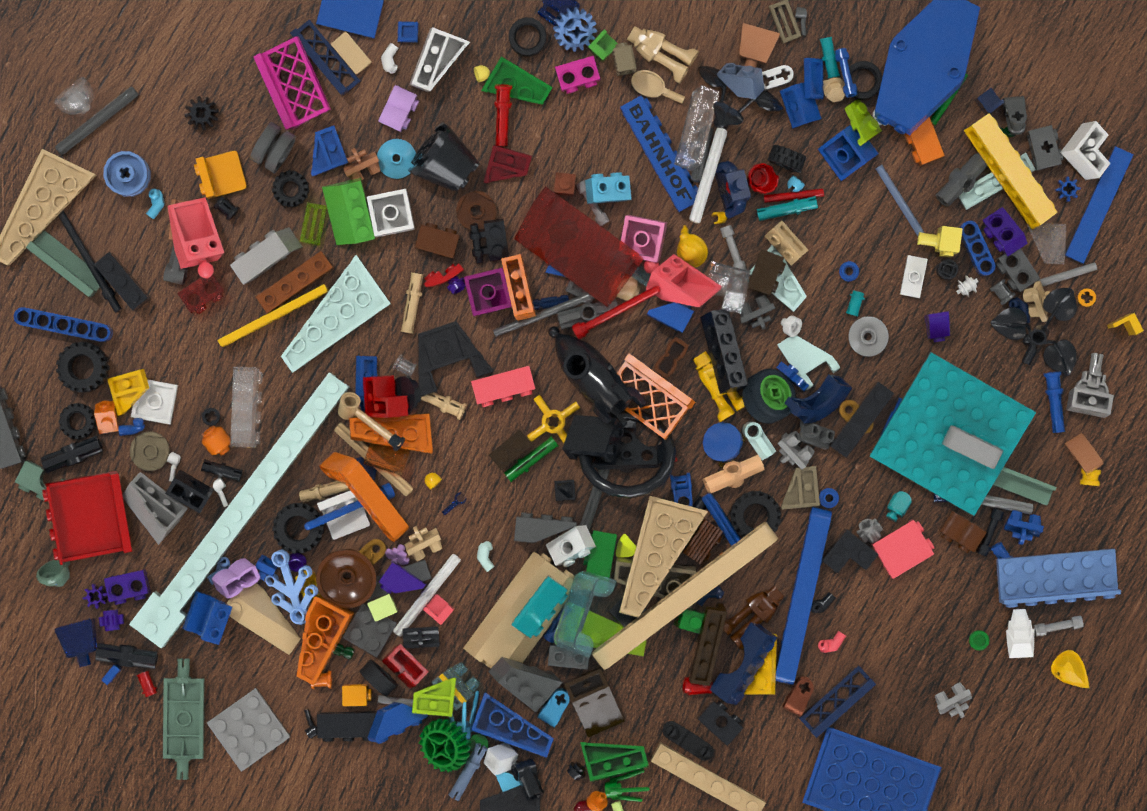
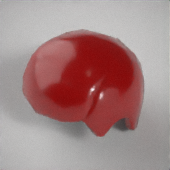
(762, 178)

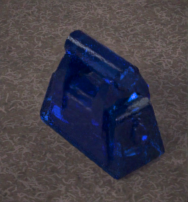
(558, 6)

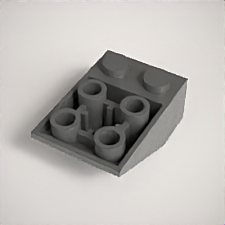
(534, 529)

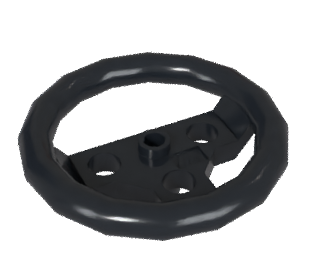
(630, 458)

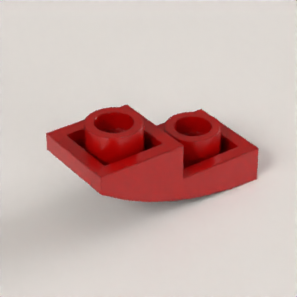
(435, 279)

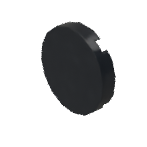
(407, 387)

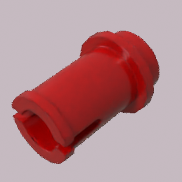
(146, 684)

